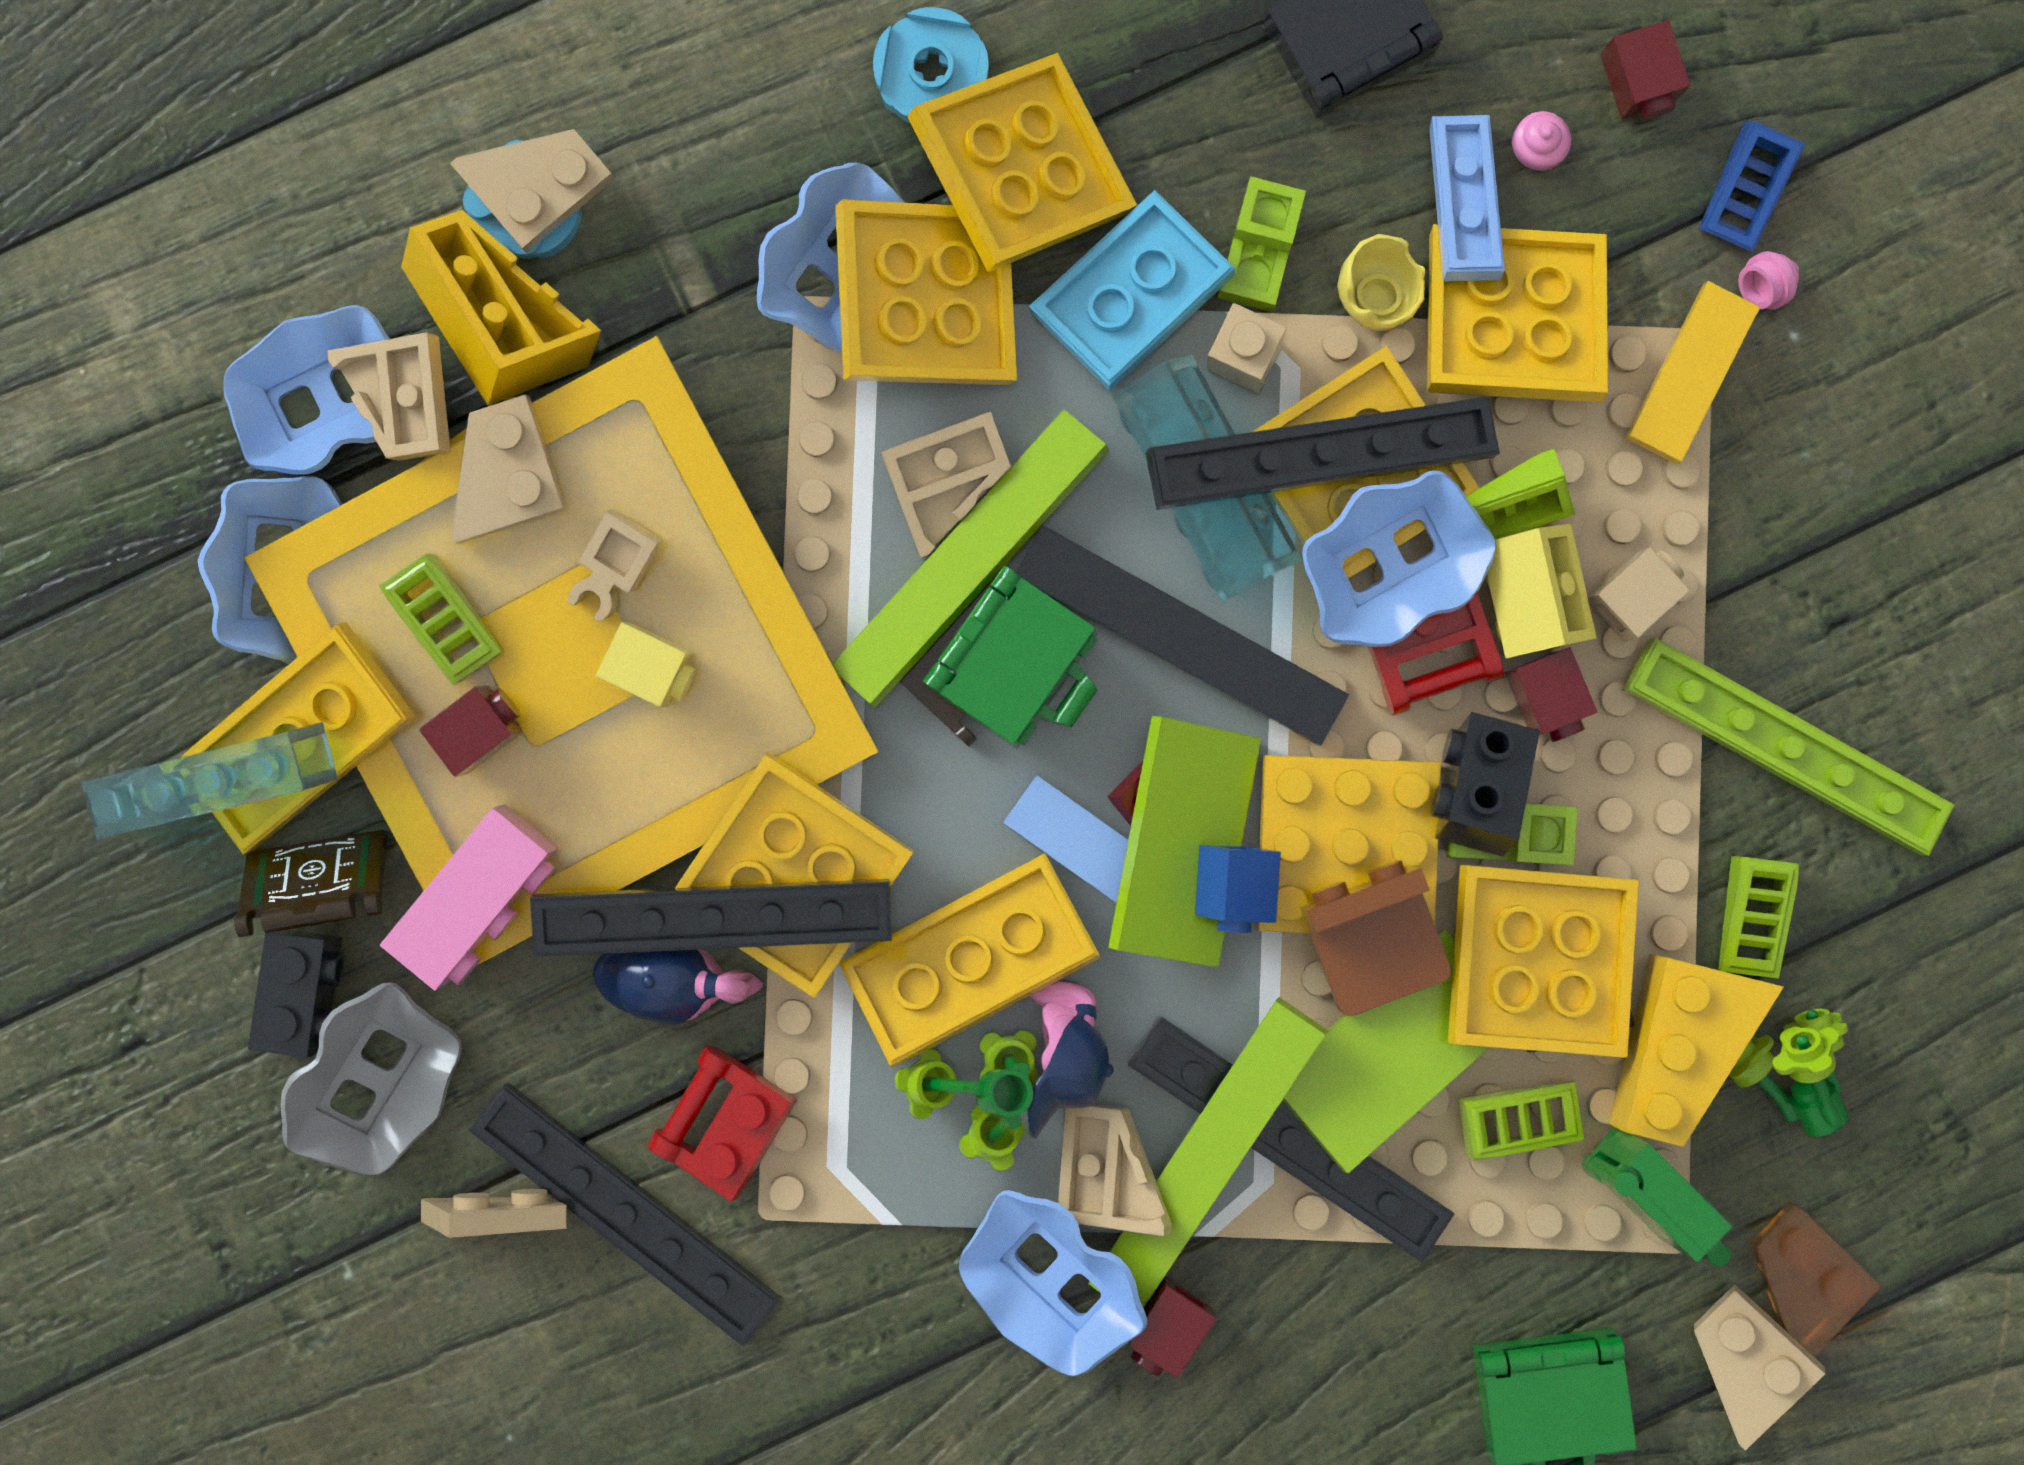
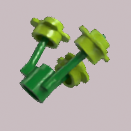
(1809, 1061)
(1001, 1094)

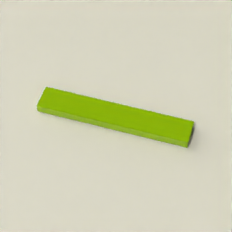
(970, 558)
(1788, 747)
(1222, 1139)

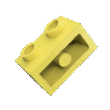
(1539, 591)

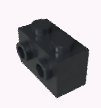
(1485, 783)
(295, 991)

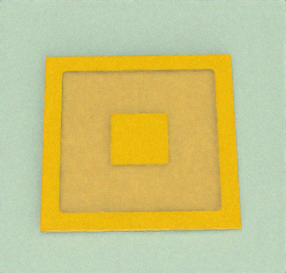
(595, 765)

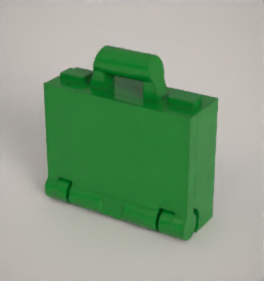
(1015, 660)
(1659, 1196)
(1555, 1398)

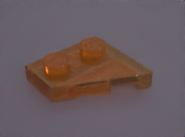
(1809, 1278)

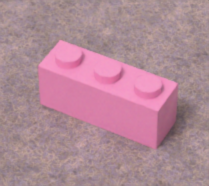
(471, 898)

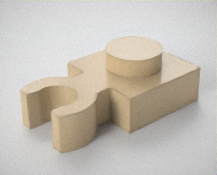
(617, 557)

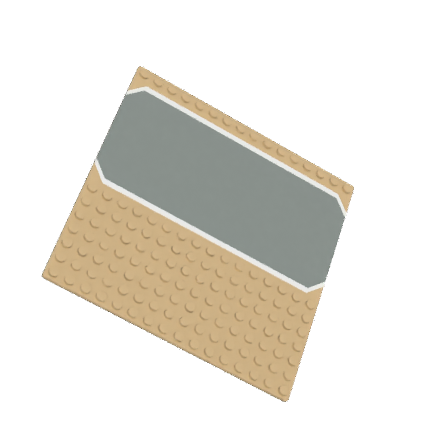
(1632, 773)

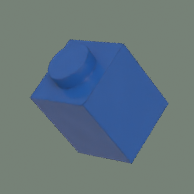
(1237, 886)

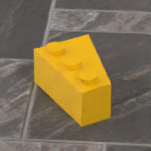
(492, 312)
(1684, 1045)

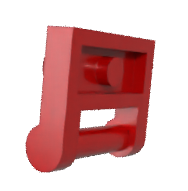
(1432, 636)
(737, 1133)

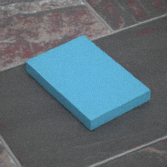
(1132, 290)

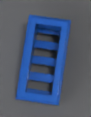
(1788, 152)

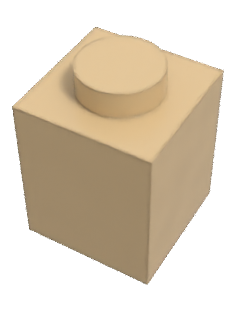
(1246, 348)
(1639, 593)

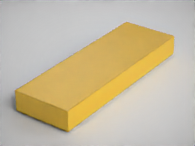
(1692, 372)

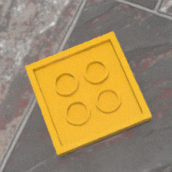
(1021, 161)
(920, 298)
(1530, 332)
(1365, 389)
(1343, 820)
(794, 833)
(1543, 961)

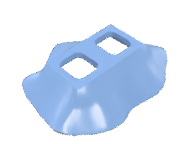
(803, 243)
(292, 359)
(226, 572)
(1406, 591)
(1029, 1304)

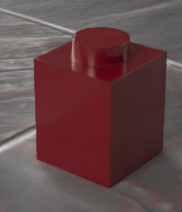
(1645, 71)
(1552, 694)
(472, 729)
(1173, 1329)

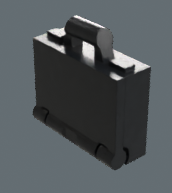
(1349, 44)

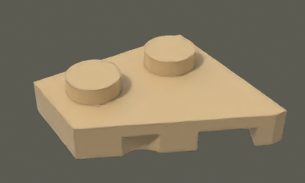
(535, 182)
(399, 393)
(504, 472)
(945, 476)
(1108, 1173)
(479, 1215)
(1753, 1364)

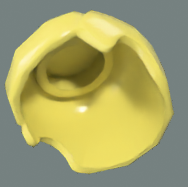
(1381, 283)

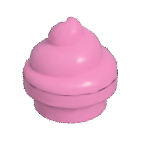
(1541, 141)
(1769, 280)

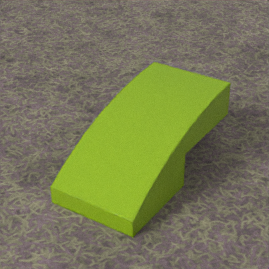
(1262, 243)
(1544, 838)

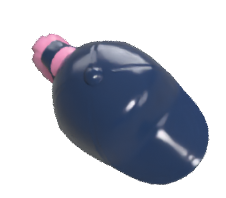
(669, 984)
(1074, 1053)

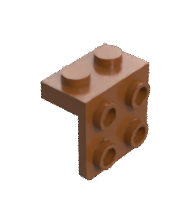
(1376, 938)

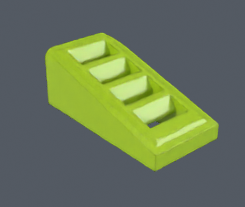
(1530, 495)
(410, 611)
(1782, 898)
(1474, 1128)

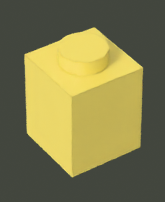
(647, 665)

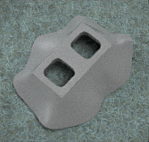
(406, 1095)

